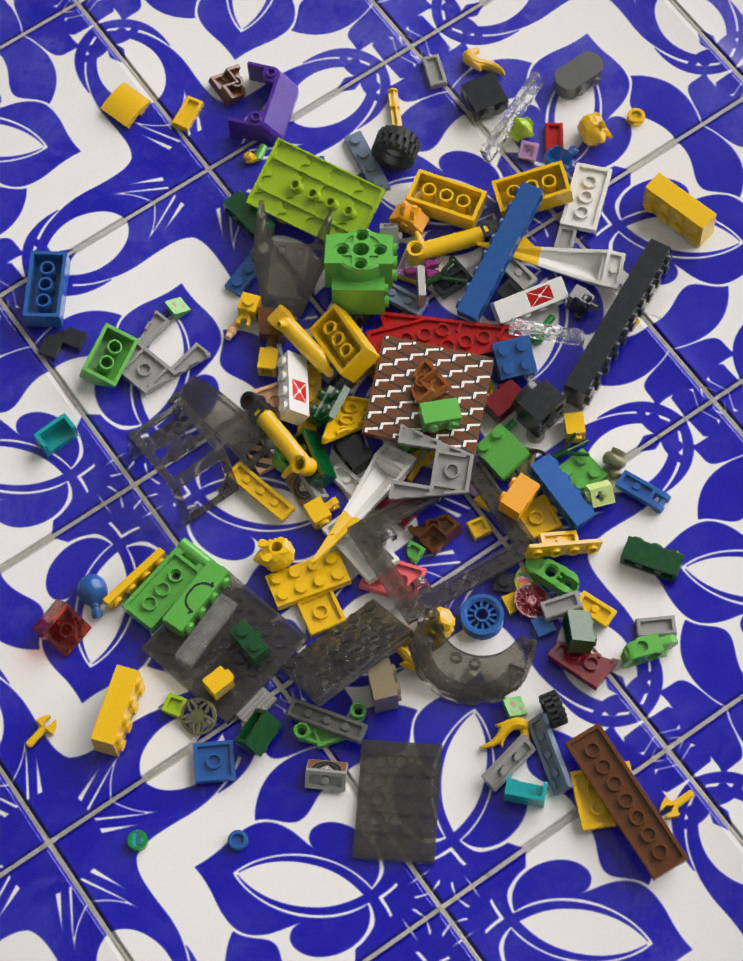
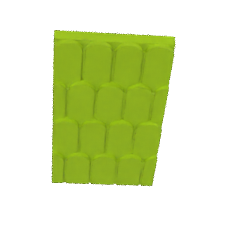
(304, 188)

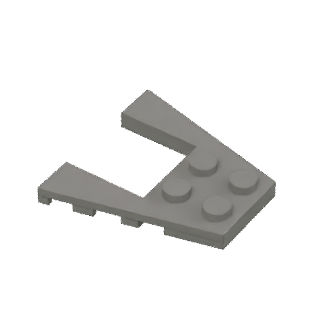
(147, 370)
(450, 468)

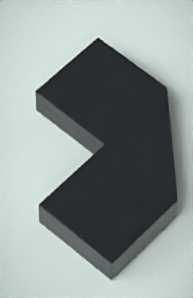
(68, 337)

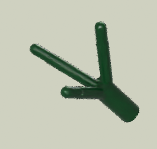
(439, 276)
(567, 450)

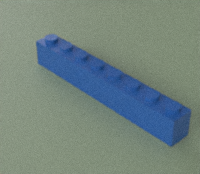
(500, 252)

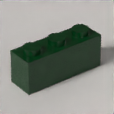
(244, 214)
(312, 445)
(652, 558)

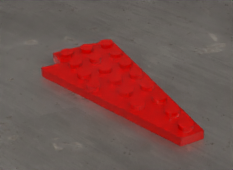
(442, 332)

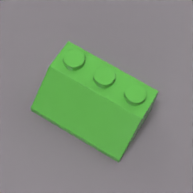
(108, 357)

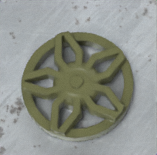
(198, 716)

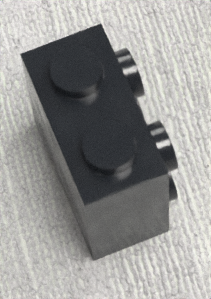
(484, 97)

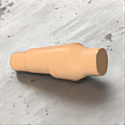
(231, 331)

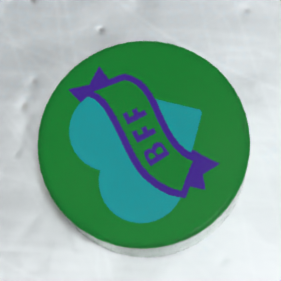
(137, 840)

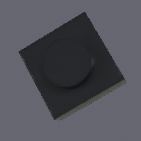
(507, 288)
(504, 583)

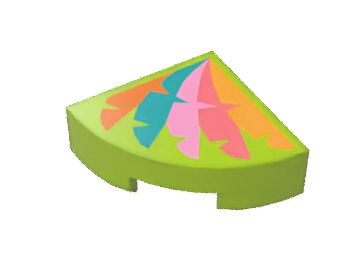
(522, 577)

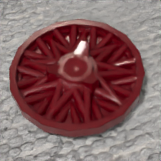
(528, 599)

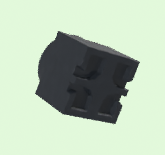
(538, 406)

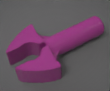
(428, 264)

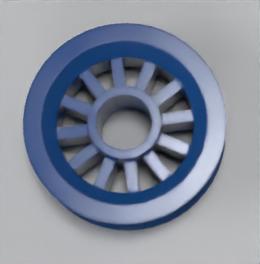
(496, 612)

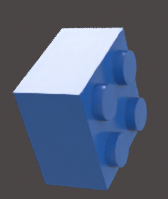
(513, 358)

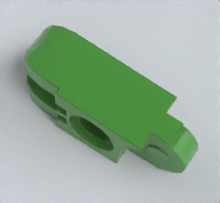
(539, 567)
(647, 649)

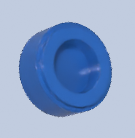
(238, 840)

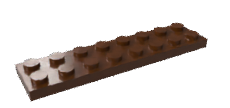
(626, 802)

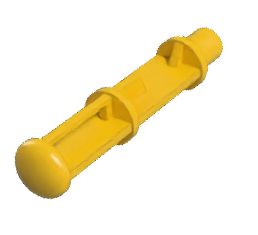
(394, 107)

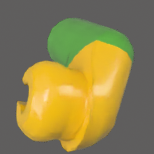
(251, 158)

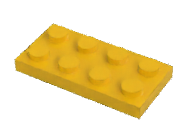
(307, 580)

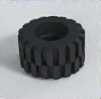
(395, 147)

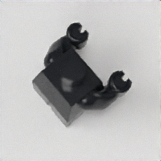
(581, 301)

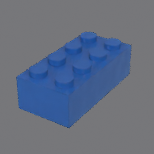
(46, 289)

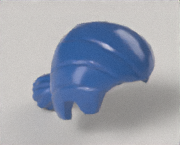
(558, 153)
(91, 591)

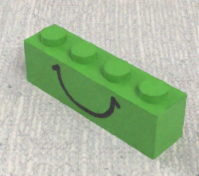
(196, 598)

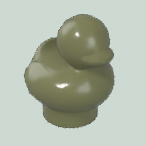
(616, 459)

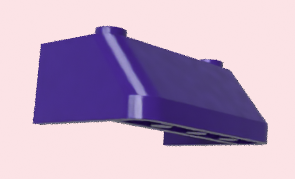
(274, 121)

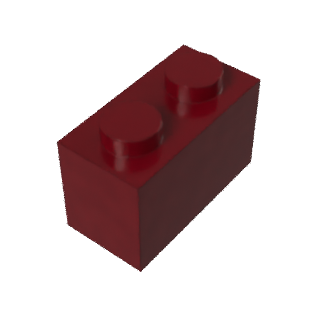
(499, 403)

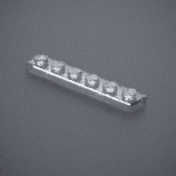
(516, 108)

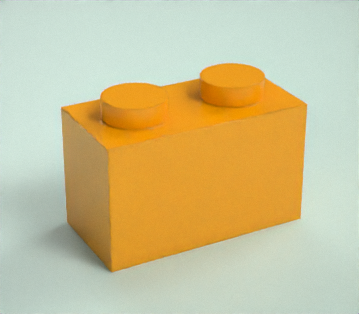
(518, 497)

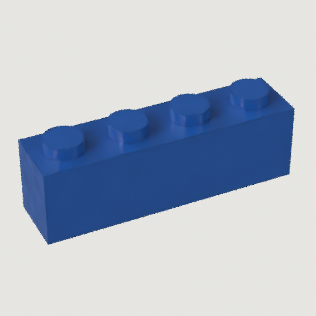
(561, 492)

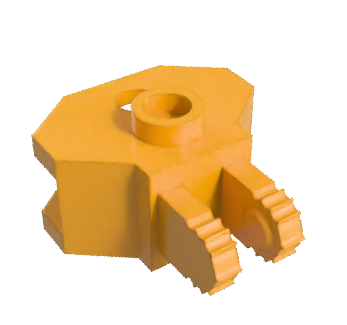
(409, 218)

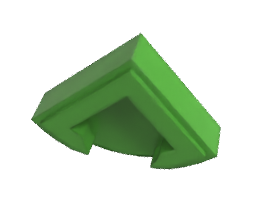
(415, 552)

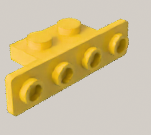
(561, 543)

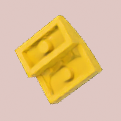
(125, 104)

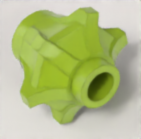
(521, 129)

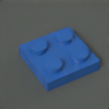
(214, 762)

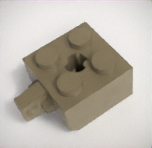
(383, 686)

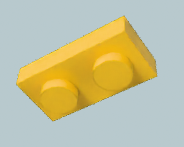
(599, 611)

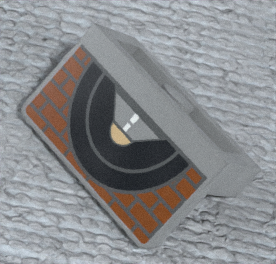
(303, 490)
(326, 775)

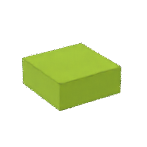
(173, 705)

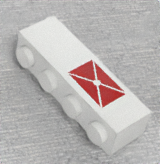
(530, 300)
(293, 388)

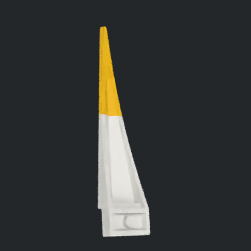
(590, 266)
(386, 465)

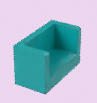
(56, 434)
(525, 793)

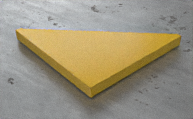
(348, 420)

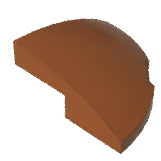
(428, 383)

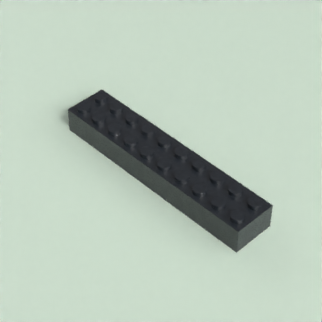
(616, 324)

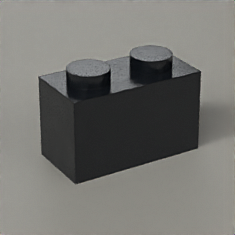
(353, 452)

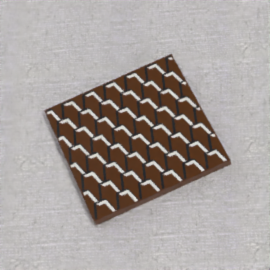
(393, 402)

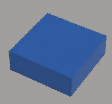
(542, 627)

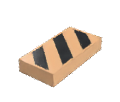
(265, 463)

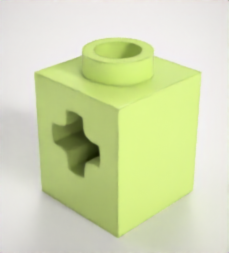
(605, 497)

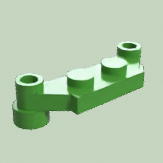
(323, 739)

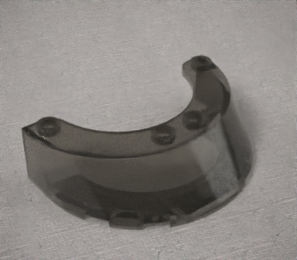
(466, 676)

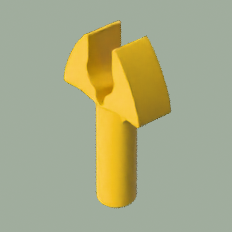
(424, 462)
(42, 730)
(675, 804)

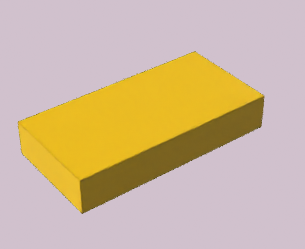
(187, 113)

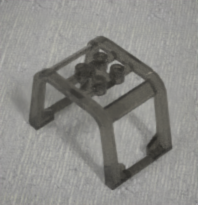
(171, 433)

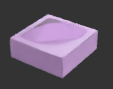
(528, 150)

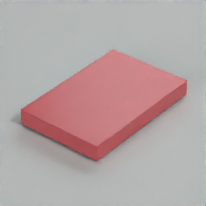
(408, 572)

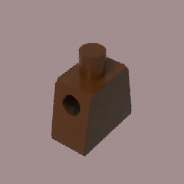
(267, 332)

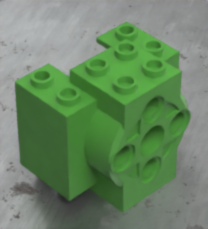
(360, 270)

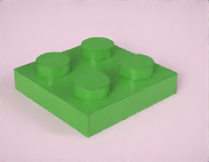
(583, 471)

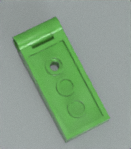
(161, 590)

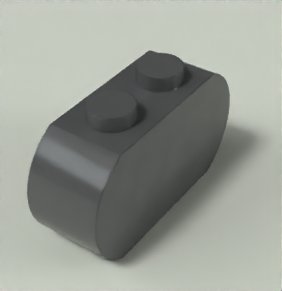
(578, 75)

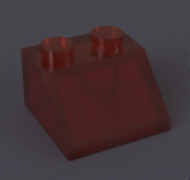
(61, 627)

